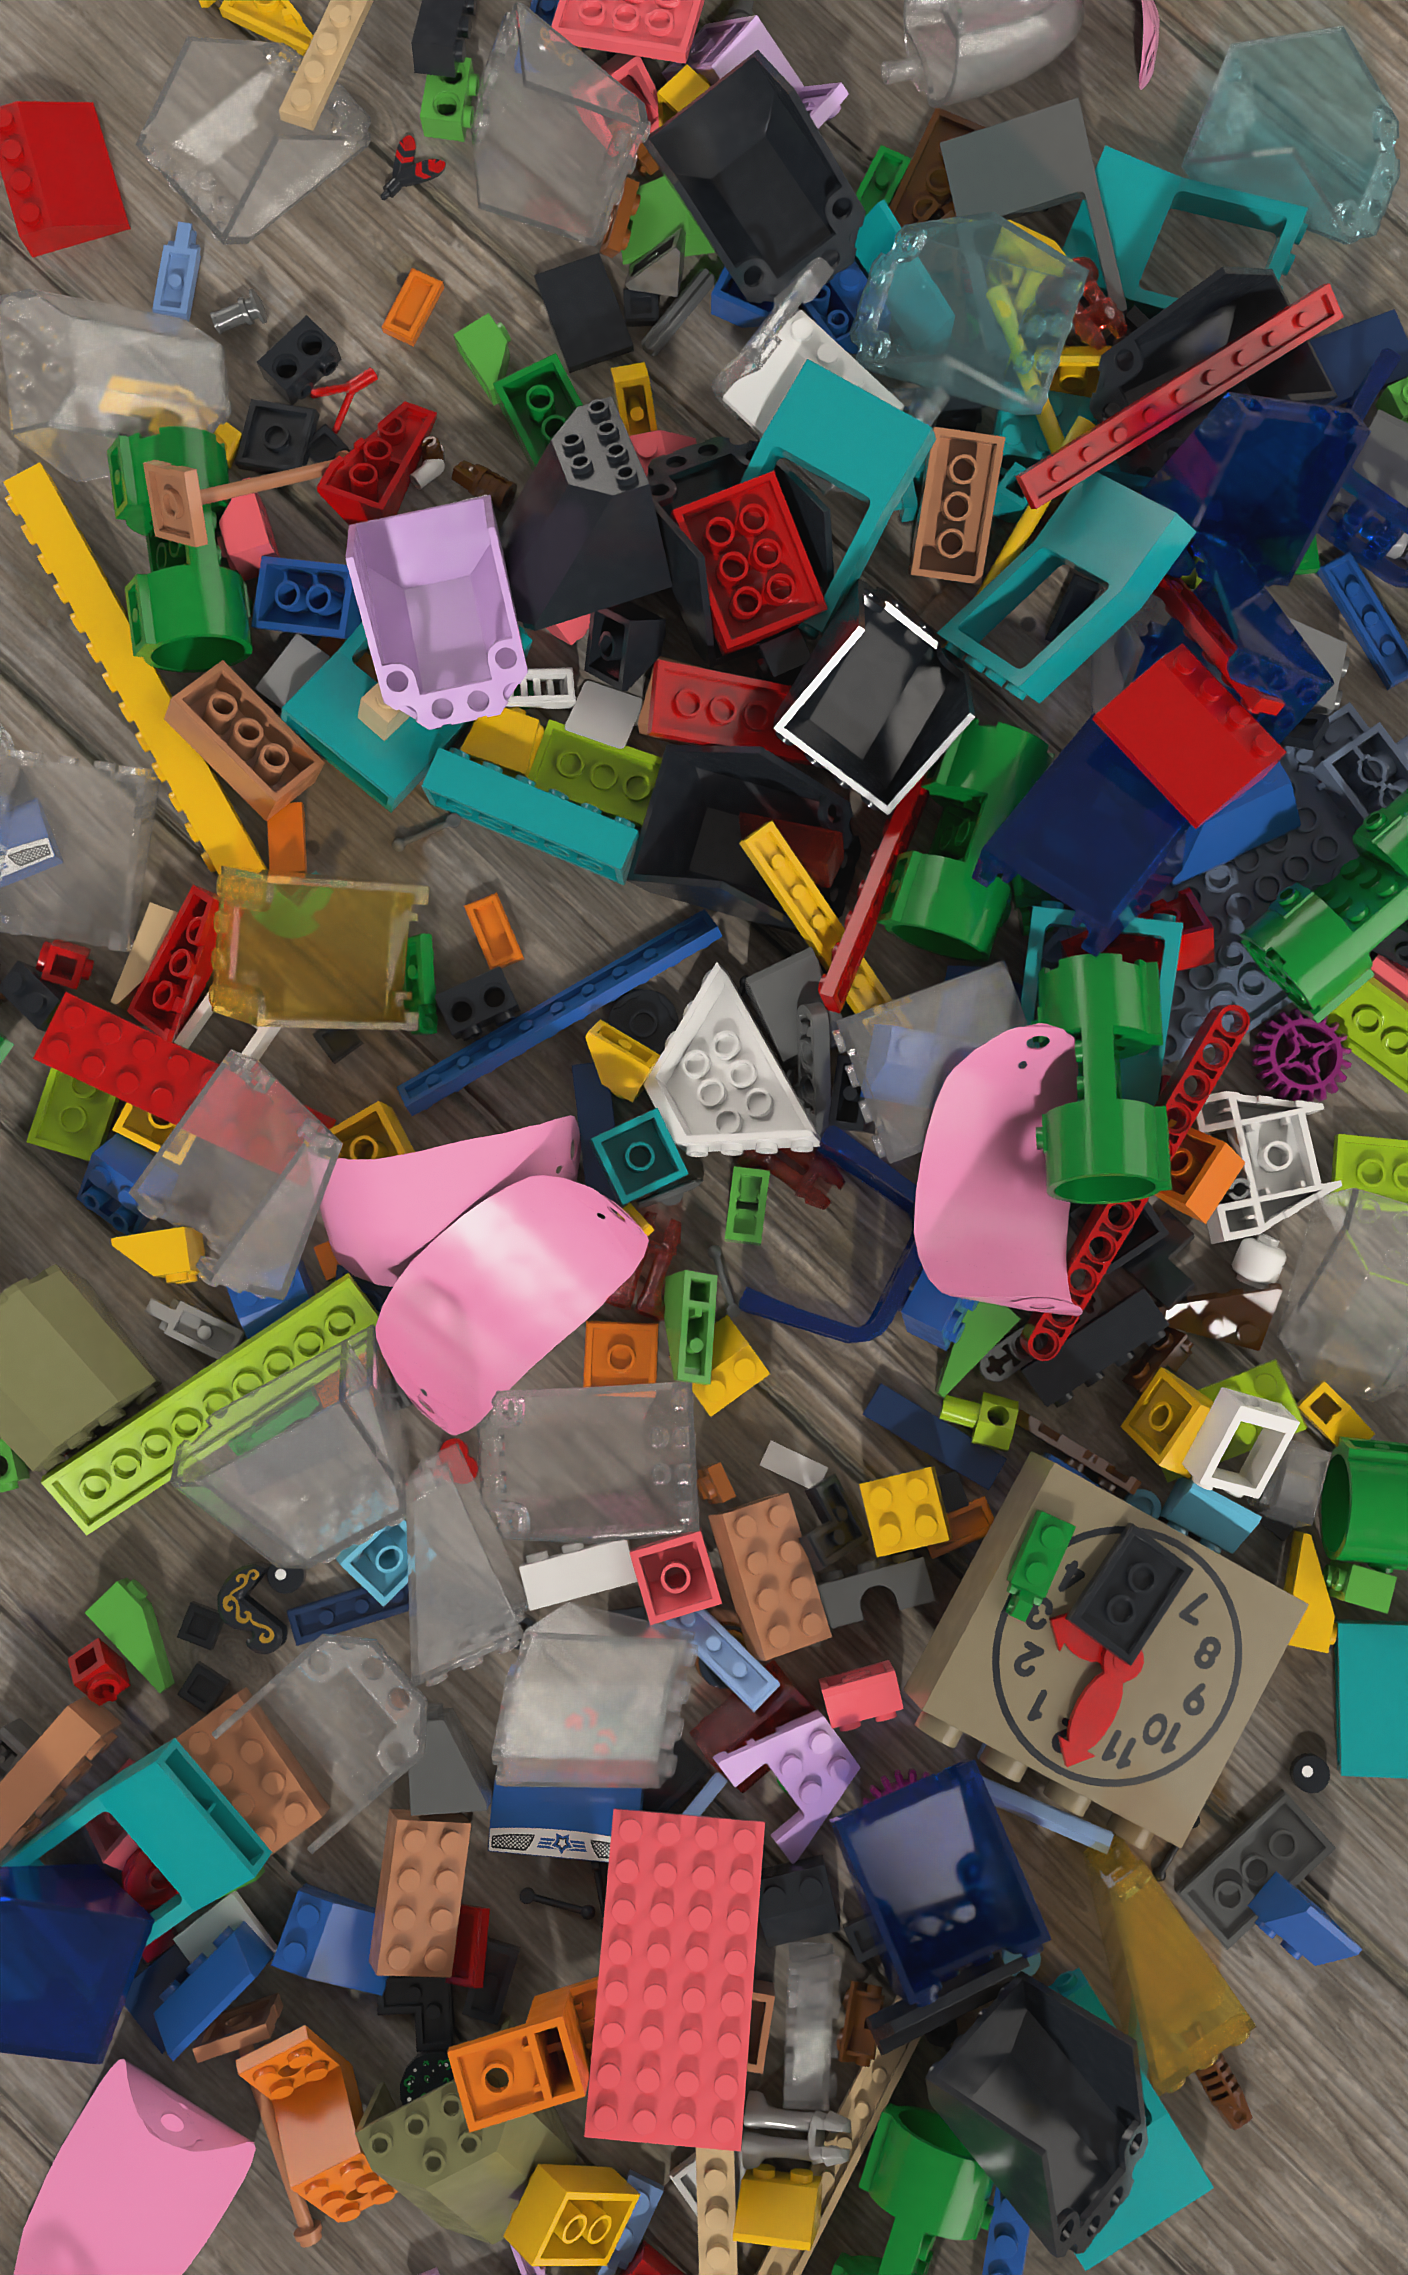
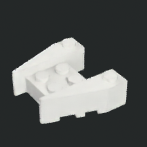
(1278, 1158)

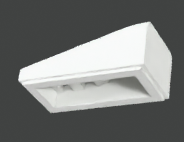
(563, 676)

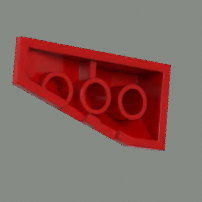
(377, 471)

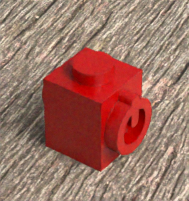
(65, 963)
(99, 1672)

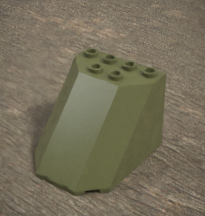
(63, 1367)
(456, 2175)

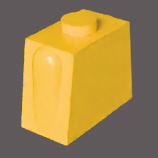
(505, 740)

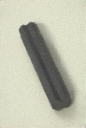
(678, 312)

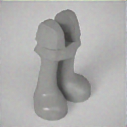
(760, 2146)

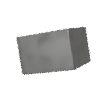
(661, 268)
(15, 1741)

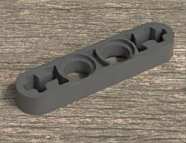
(814, 1063)
(1040, 1342)

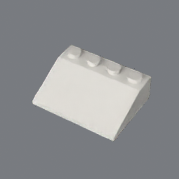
(762, 392)

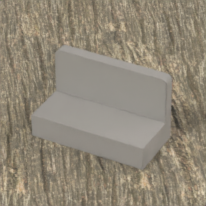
(290, 671)

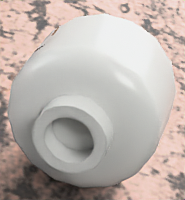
(1259, 1261)

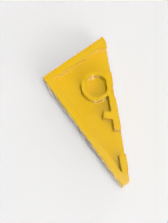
(271, 19)

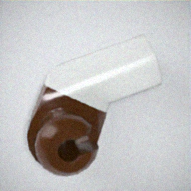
(433, 462)

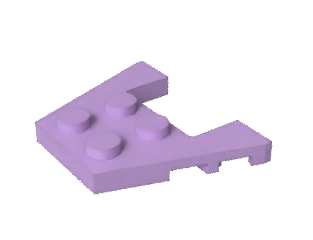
(809, 1765)

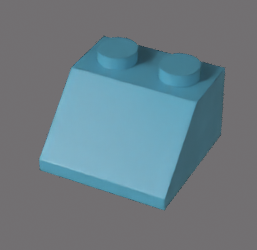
(1209, 1516)
(380, 1562)

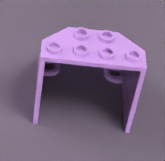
(438, 611)

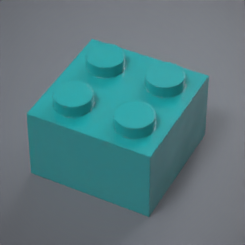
(638, 1157)

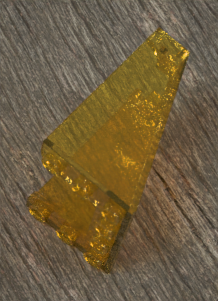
(312, 950)
(1160, 1973)

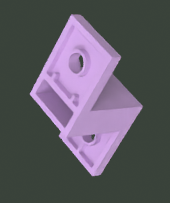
(729, 42)

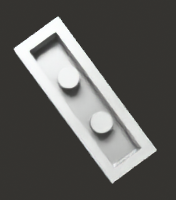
(576, 1572)

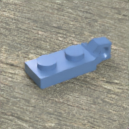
(178, 274)
(637, 2223)

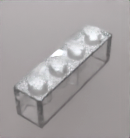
(808, 2026)

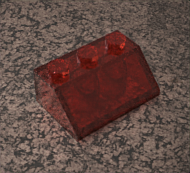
(735, 1722)

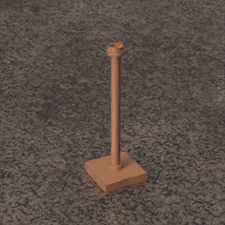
(178, 499)
(239, 2030)

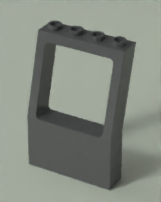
(1029, 168)

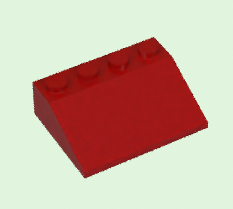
(58, 175)
(752, 562)
(1189, 736)

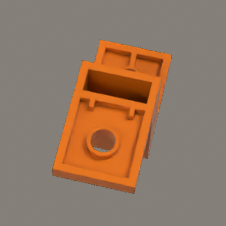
(543, 2059)
(316, 2122)

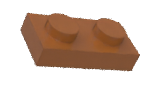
(618, 234)
(714, 1484)

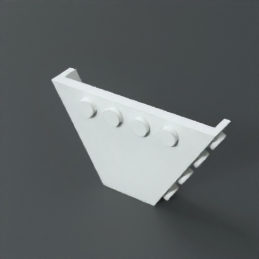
(723, 1083)

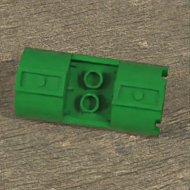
(188, 607)
(932, 895)
(1322, 938)
(1103, 1144)
(1366, 1504)
(927, 2184)

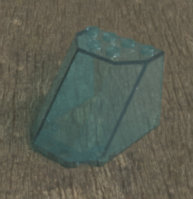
(1302, 128)
(969, 311)

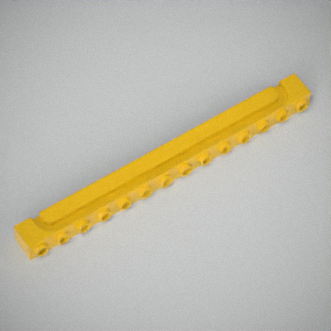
(139, 684)

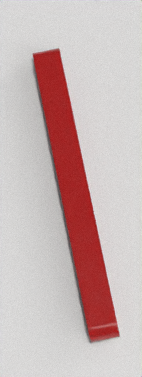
(1098, 1224)

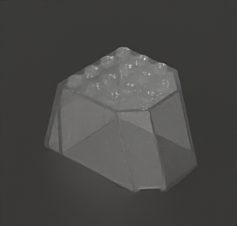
(305, 1458)

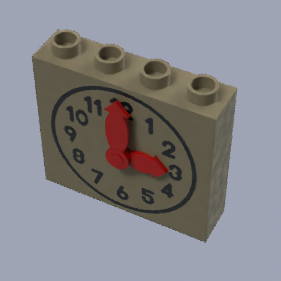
(1058, 1702)

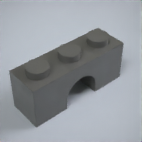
(903, 1576)

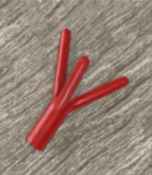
(350, 387)

